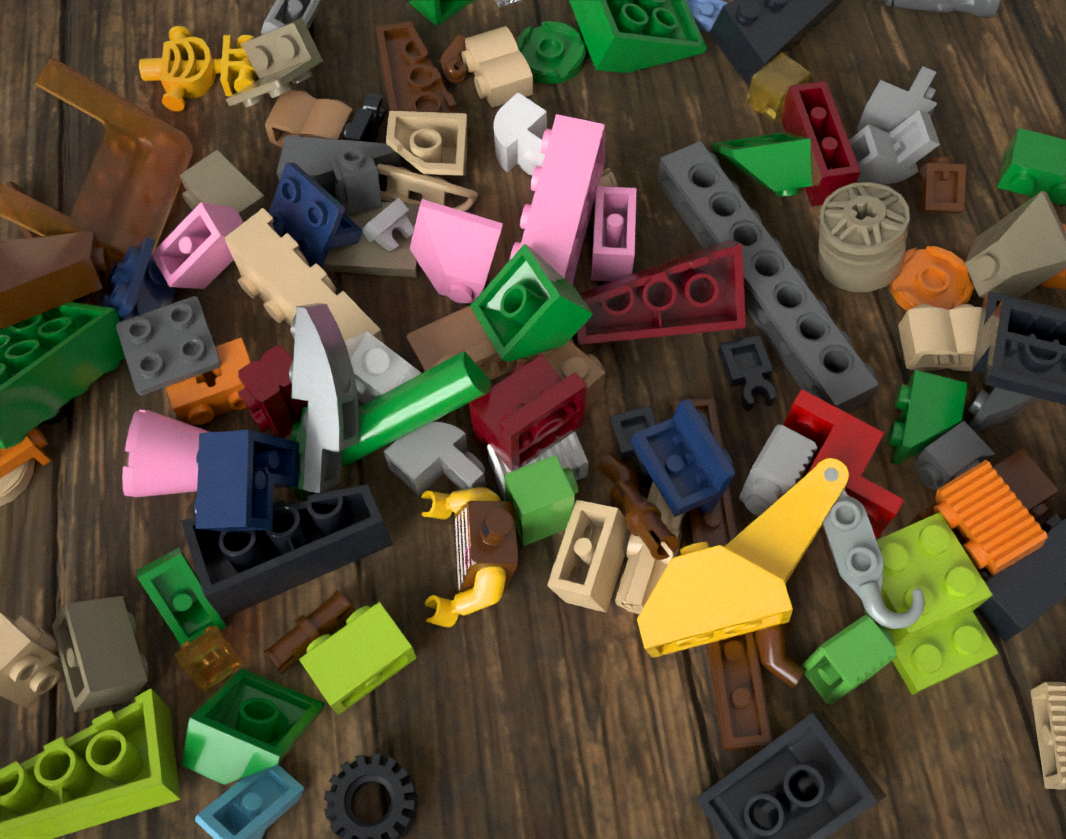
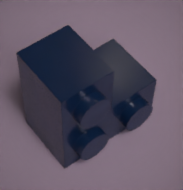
(239, 478)

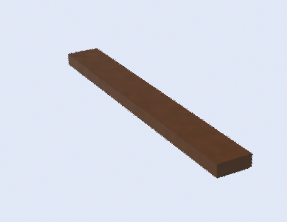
(734, 660)

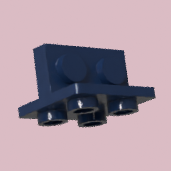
(310, 216)
(137, 283)
(685, 460)

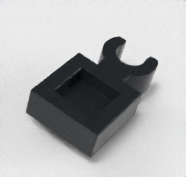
(366, 120)
(749, 366)

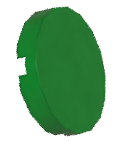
(552, 51)

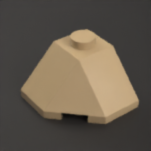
(430, 140)

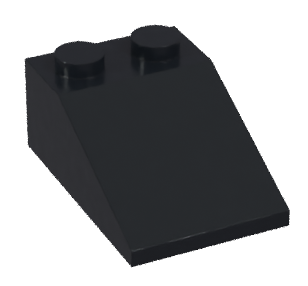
(794, 787)

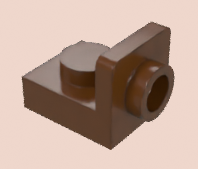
(942, 186)

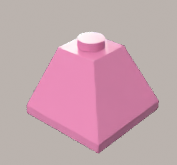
(454, 249)

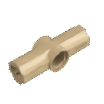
(642, 569)

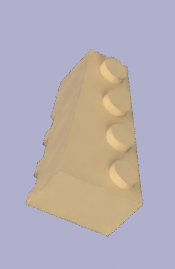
(282, 277)

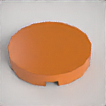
(932, 278)

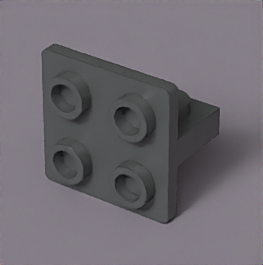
(168, 345)

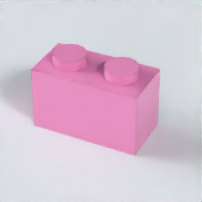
(613, 233)
(197, 247)

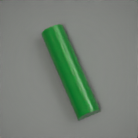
(417, 404)

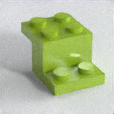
(948, 632)

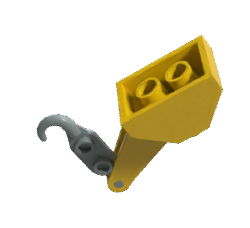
(742, 585)

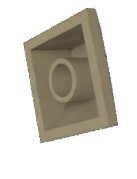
(1019, 250)

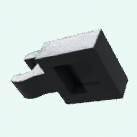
(623, 427)

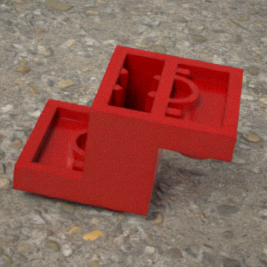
(852, 443)

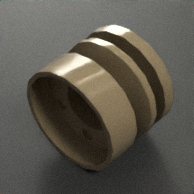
(862, 236)

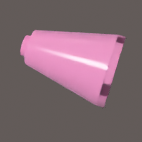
(160, 456)

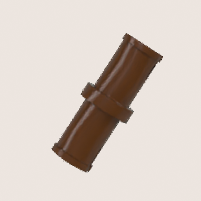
(644, 519)
(307, 629)

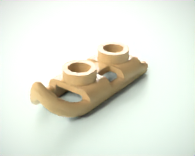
(433, 189)

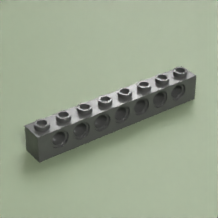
(718, 213)

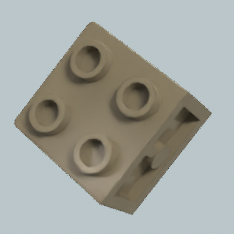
(277, 59)

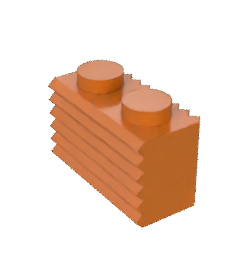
(989, 518)

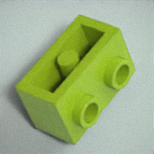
(357, 657)

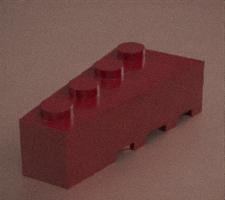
(670, 299)

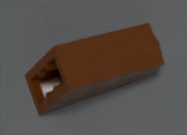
(48, 273)

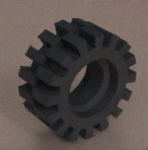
(356, 775)

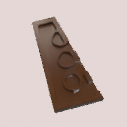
(409, 73)

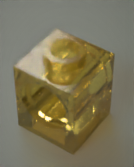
(772, 83)

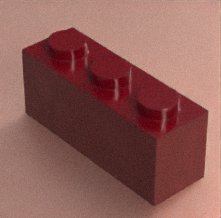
(813, 114)

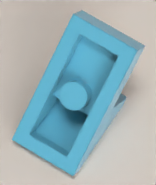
(251, 805)

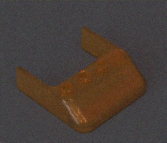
(129, 179)

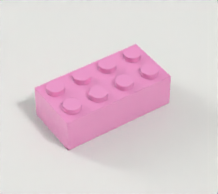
(564, 193)

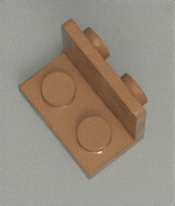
(453, 335)

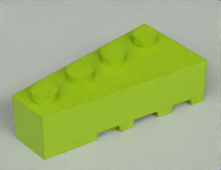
(94, 776)

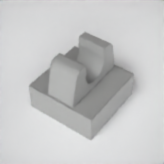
(389, 219)

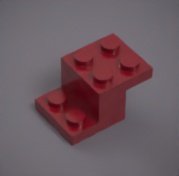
(528, 412)

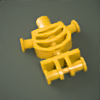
(194, 76)

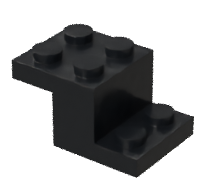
(1022, 347)

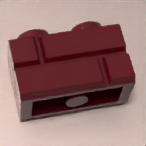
(269, 392)

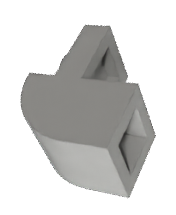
(893, 105)
(893, 155)
(434, 451)

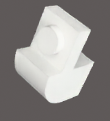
(519, 134)

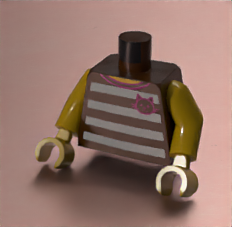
(483, 550)

